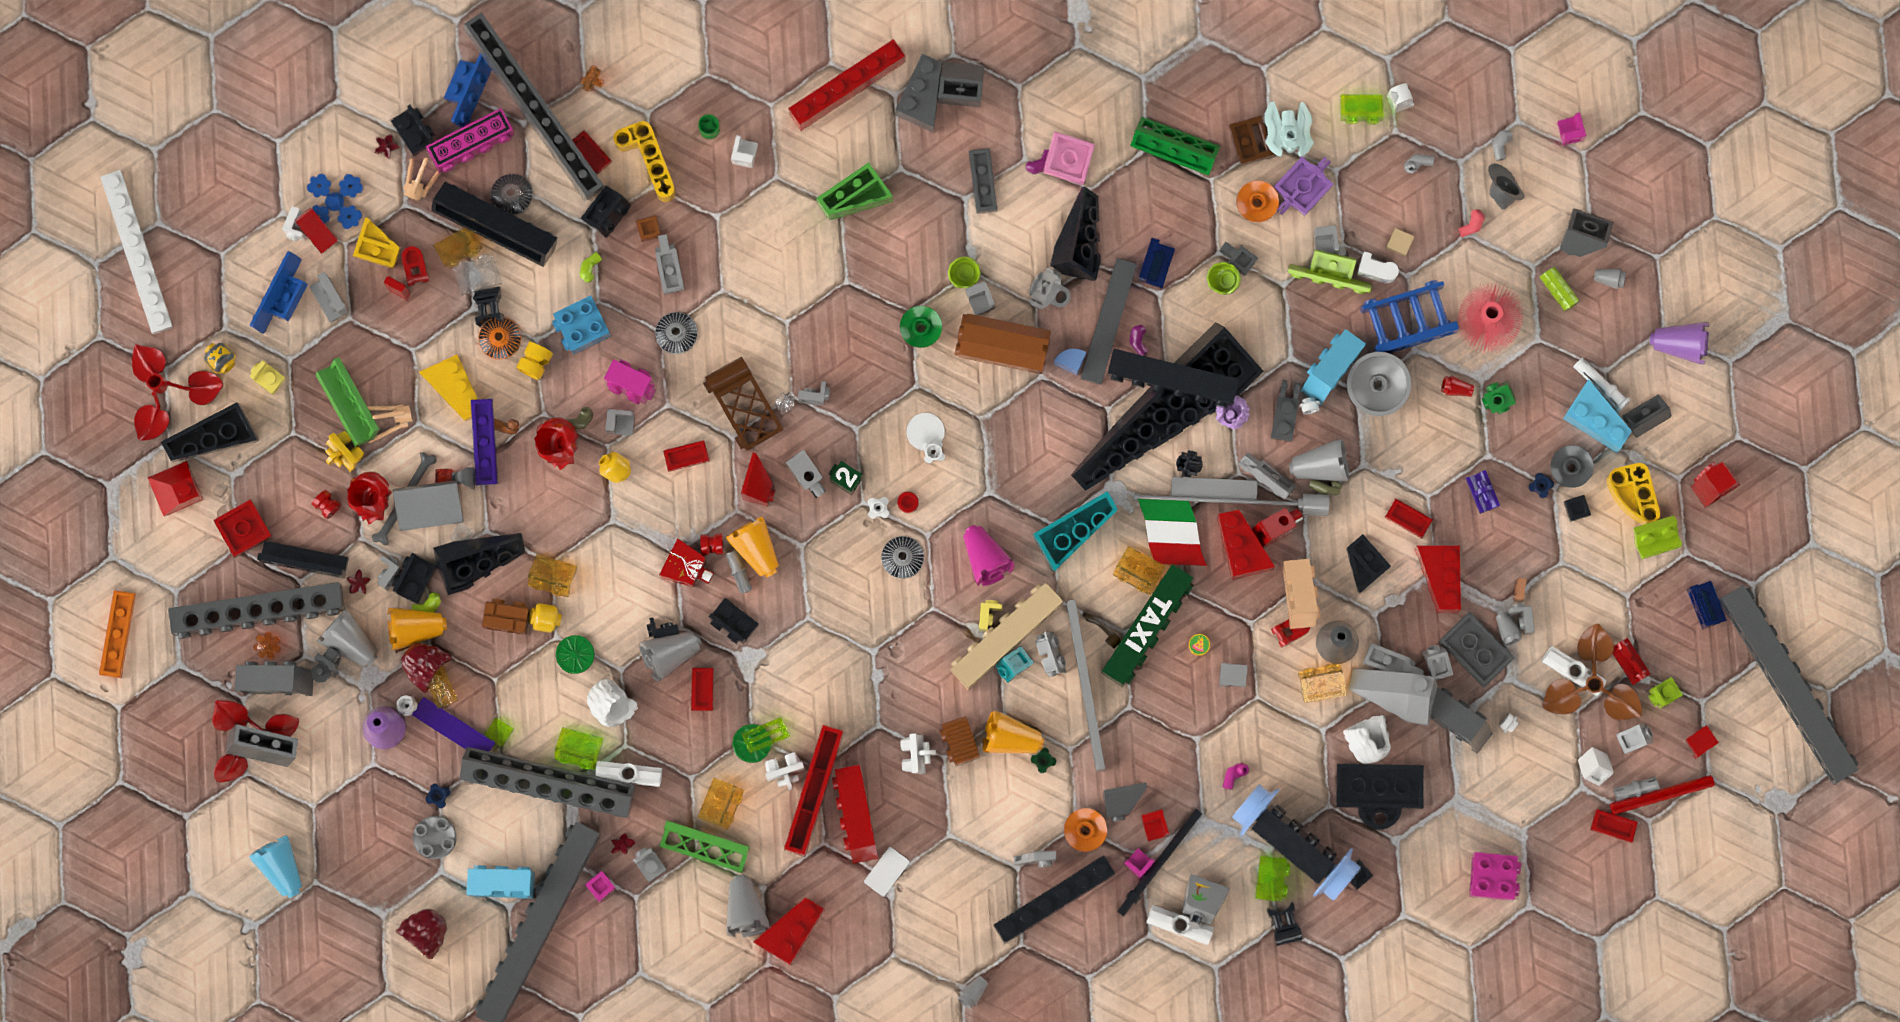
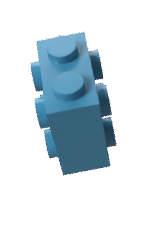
(580, 325)

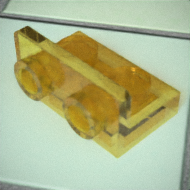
(457, 247)
(1138, 570)
(551, 575)
(1322, 683)
(721, 803)

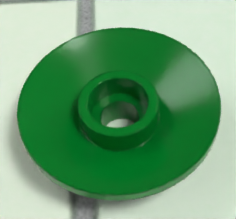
(920, 316)

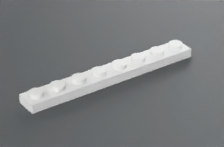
(136, 252)

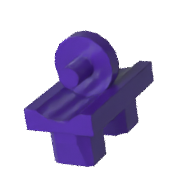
(1482, 492)

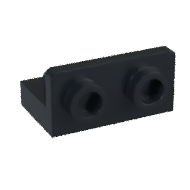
(412, 130)
(606, 211)
(414, 578)
(733, 621)

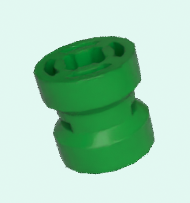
(707, 123)

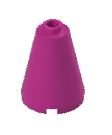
(986, 556)

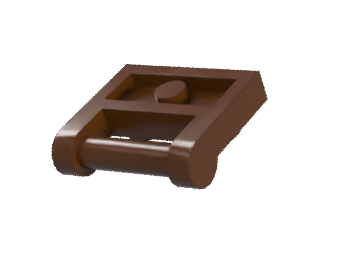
(1245, 141)

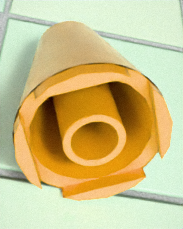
(755, 546)
(413, 626)
(1010, 736)

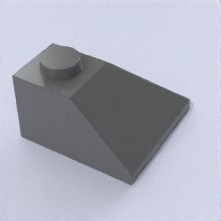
(1585, 234)
(1122, 800)

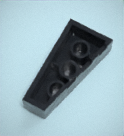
(213, 434)

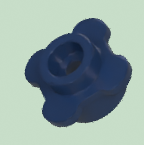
(1541, 479)
(431, 798)

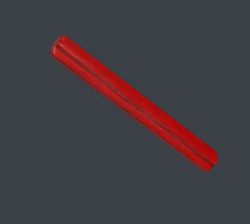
(1662, 794)

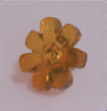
(592, 79)
(270, 648)

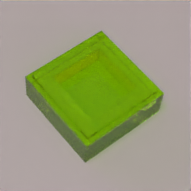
(499, 732)

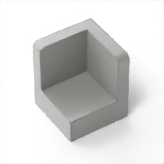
(1326, 239)
(980, 298)
(620, 422)
(1232, 675)

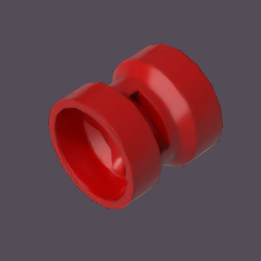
(326, 504)
(711, 544)

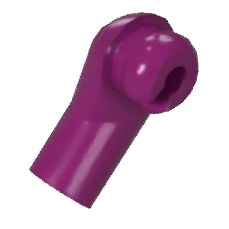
(1038, 165)
(1136, 339)

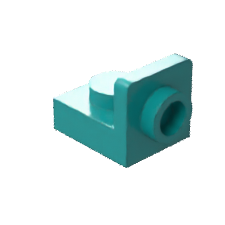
(1014, 664)

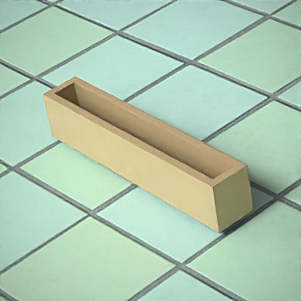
(1006, 636)

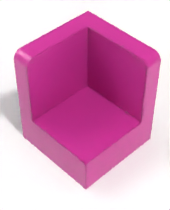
(1571, 129)
(1139, 863)
(600, 886)

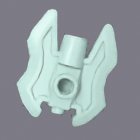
(1288, 132)

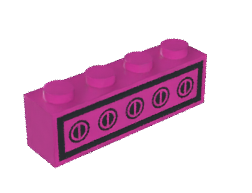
(470, 140)

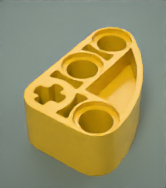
(1627, 494)

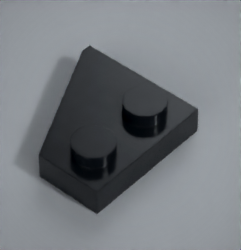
(1365, 563)

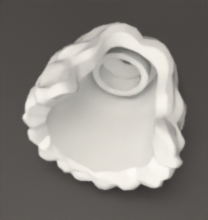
(610, 703)
(1369, 739)

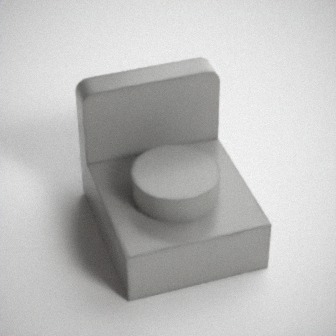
(810, 396)
(388, 575)
(1526, 620)
(1438, 662)
(1635, 738)
(649, 864)

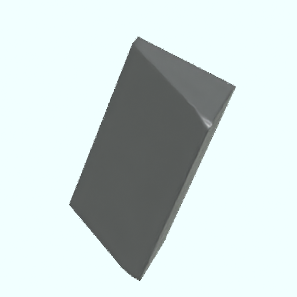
(1647, 415)

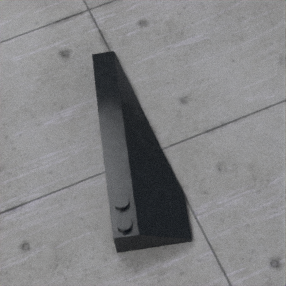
(1162, 416)

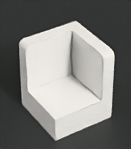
(744, 152)
(1595, 766)

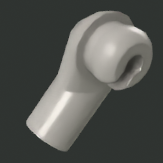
(1499, 142)
(1417, 161)

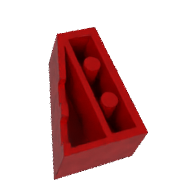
(1242, 547)
(1442, 573)

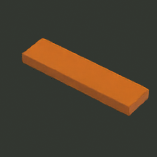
(117, 634)

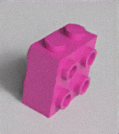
(634, 384)
(1494, 876)

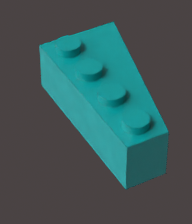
(1069, 532)

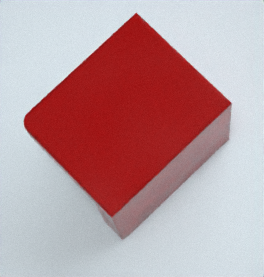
(1701, 741)
(1155, 825)

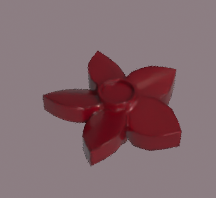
(386, 145)
(358, 583)
(622, 844)

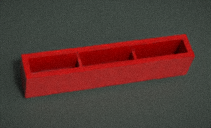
(847, 84)
(814, 791)

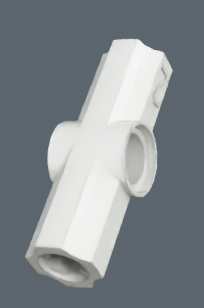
(1561, 663)
(643, 775)
(1166, 919)

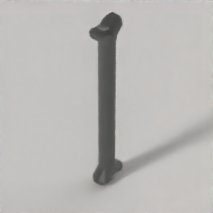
(426, 461)

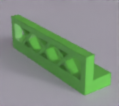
(347, 403)
(708, 839)

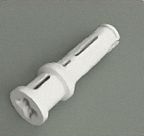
(1607, 390)

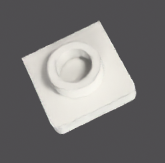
(290, 225)

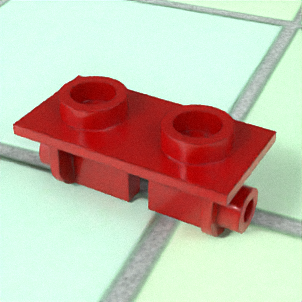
(1630, 661)

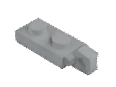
(668, 266)
(1267, 475)
(1387, 660)

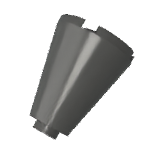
(1332, 648)

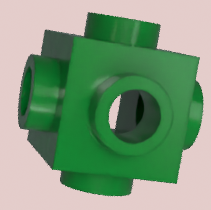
(1498, 390)

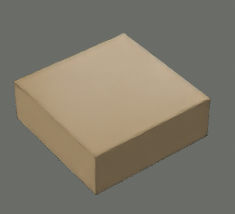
(1400, 242)

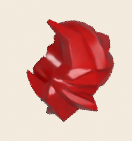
(556, 442)
(369, 496)

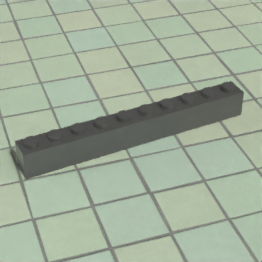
(533, 106)
(1789, 685)
(538, 923)

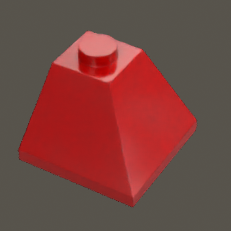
(757, 483)
(175, 488)

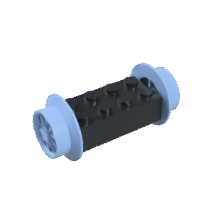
(1295, 843)

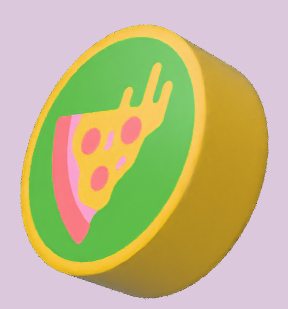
(1199, 644)

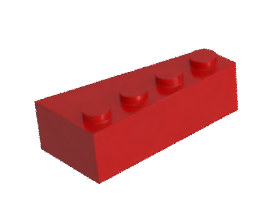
(1714, 483)
(856, 814)

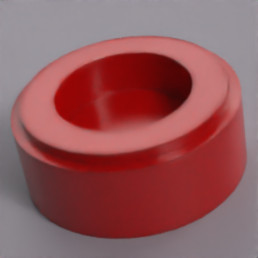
(908, 502)

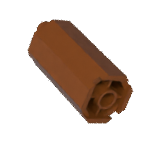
(1002, 343)

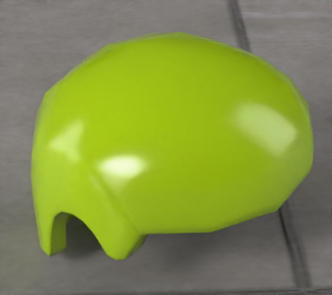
(964, 272)
(1223, 278)

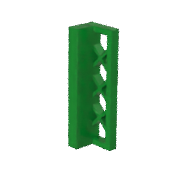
(1173, 147)

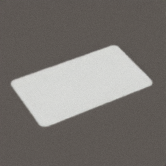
(886, 871)

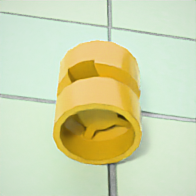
(534, 360)

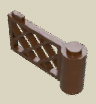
(730, 378)

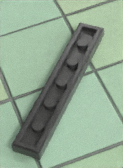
(1108, 321)

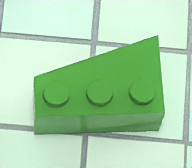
(855, 194)

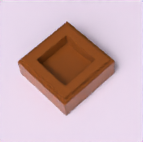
(648, 228)

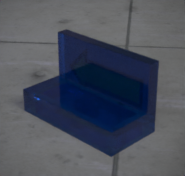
(1156, 264)
(1706, 604)

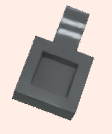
(1240, 258)

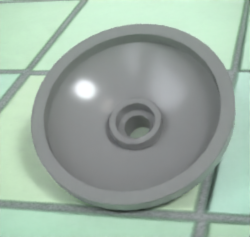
(1394, 380)

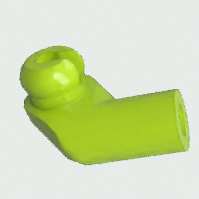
(587, 267)
(430, 605)

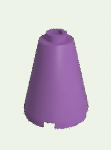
(1682, 341)
(389, 732)

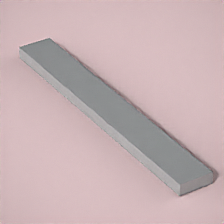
(1085, 685)

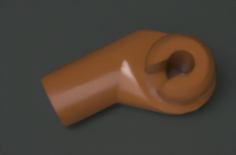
(507, 428)

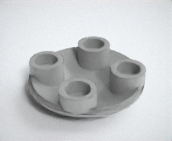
(434, 837)

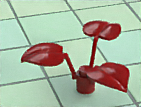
(146, 366)
(229, 714)

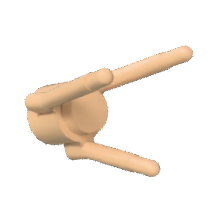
(415, 189)
(400, 413)

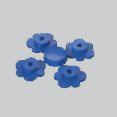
(335, 201)

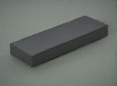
(983, 181)

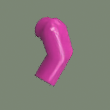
(1234, 772)

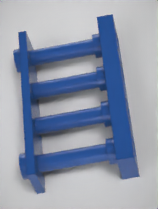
(1424, 333)

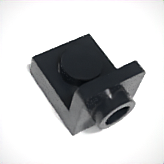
(666, 629)

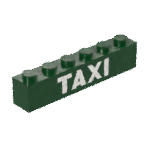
(1147, 626)

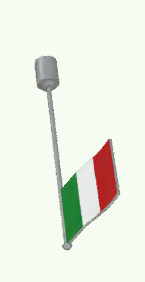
(1174, 530)

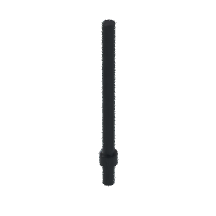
(1134, 895)

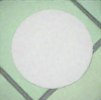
(924, 429)

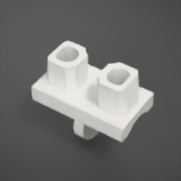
(919, 754)
(793, 766)

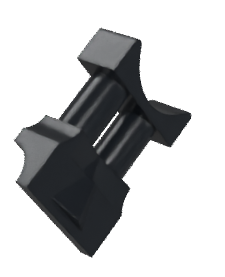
(484, 297)
(1288, 933)

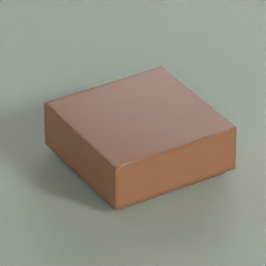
(1519, 590)

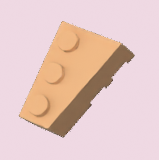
(1301, 593)

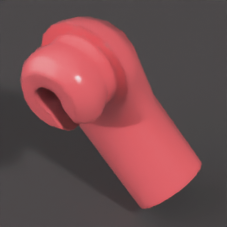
(1475, 223)

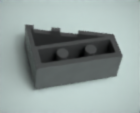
(920, 96)
(273, 678)
(1460, 720)

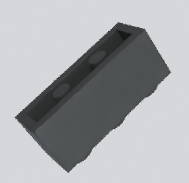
(261, 745)

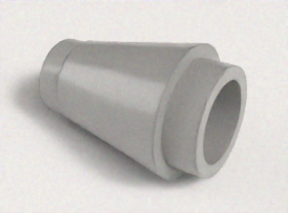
(1610, 277)
(1508, 629)
(972, 993)

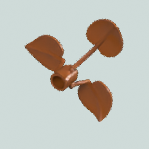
(1563, 698)

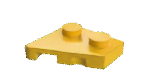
(375, 246)

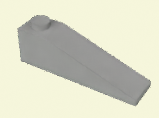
(1401, 693)

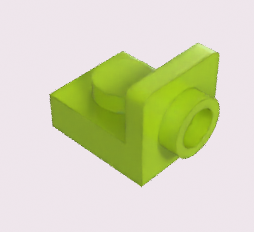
(1664, 693)

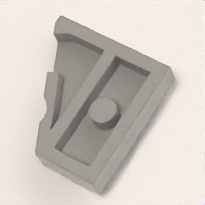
(1043, 859)

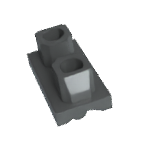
(325, 665)

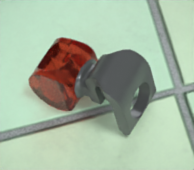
(465, 476)

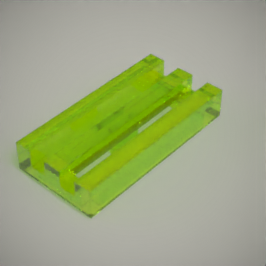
(782, 728)

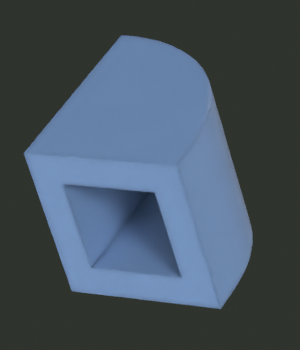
(1070, 360)

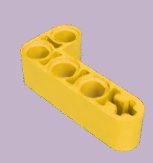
(650, 161)

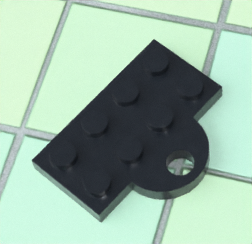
(1379, 790)

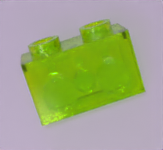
(1361, 108)

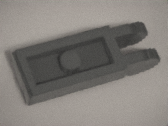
(1285, 414)

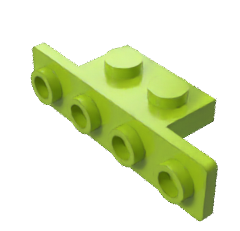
(1331, 269)

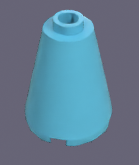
(278, 866)

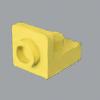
(267, 377)
(985, 617)

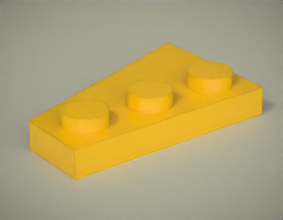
(452, 384)

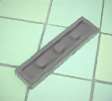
(1214, 488)

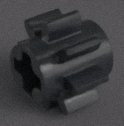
(1189, 463)

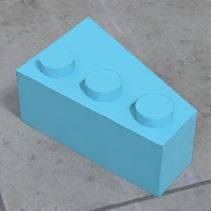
(1332, 366)
(1597, 418)
(501, 882)

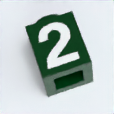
(845, 477)

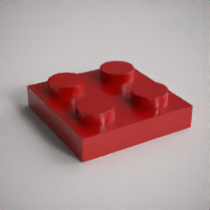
(242, 528)

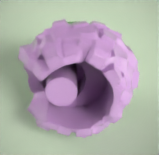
(1234, 415)

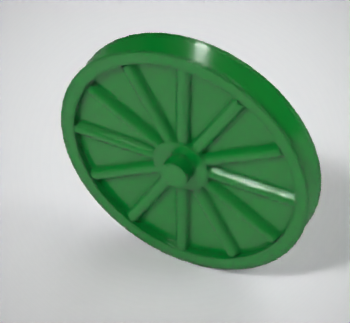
(575, 654)
(741, 749)

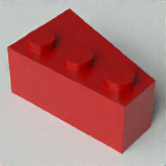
(791, 931)

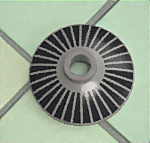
(676, 343)
(902, 568)

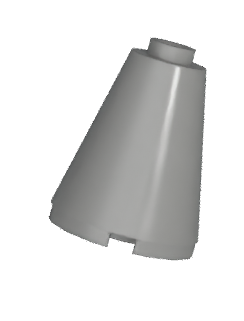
(1322, 463)
(349, 640)
(669, 652)
(744, 909)

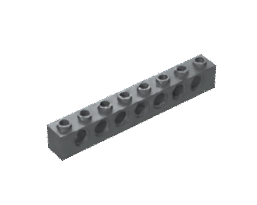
(180, 615)
(547, 782)

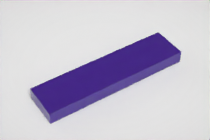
(484, 441)
(451, 726)

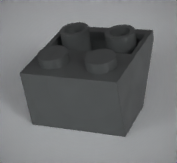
(961, 84)

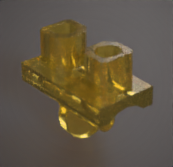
(442, 689)

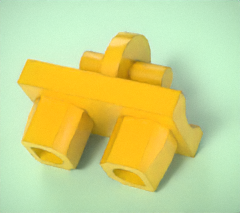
(340, 454)

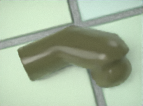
(583, 419)
(1333, 489)

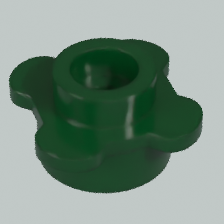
(1036, 759)

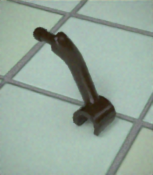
(1112, 640)

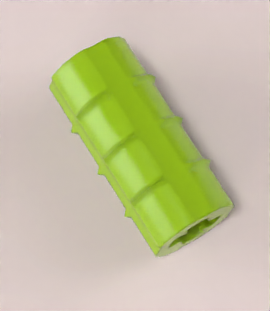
(1559, 289)

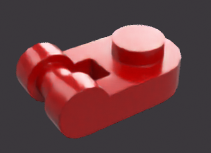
(413, 258)
(1283, 639)

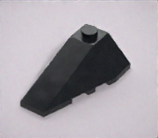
(1077, 244)
(468, 560)

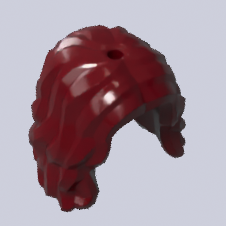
(422, 662)
(424, 931)

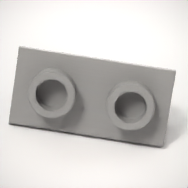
(1055, 662)

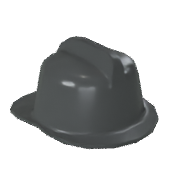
(1504, 186)

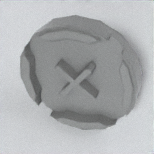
(1045, 289)

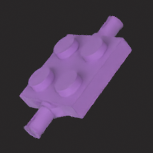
(1303, 186)

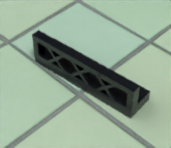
(304, 559)

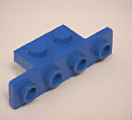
(467, 88)
(281, 295)

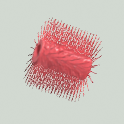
(1490, 318)

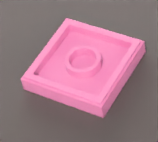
(1068, 158)

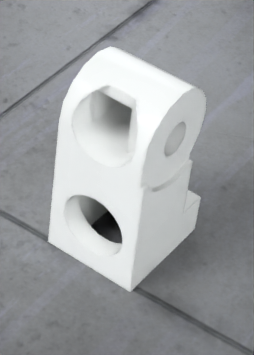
(1400, 98)
(1377, 270)

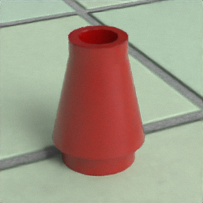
(1456, 387)

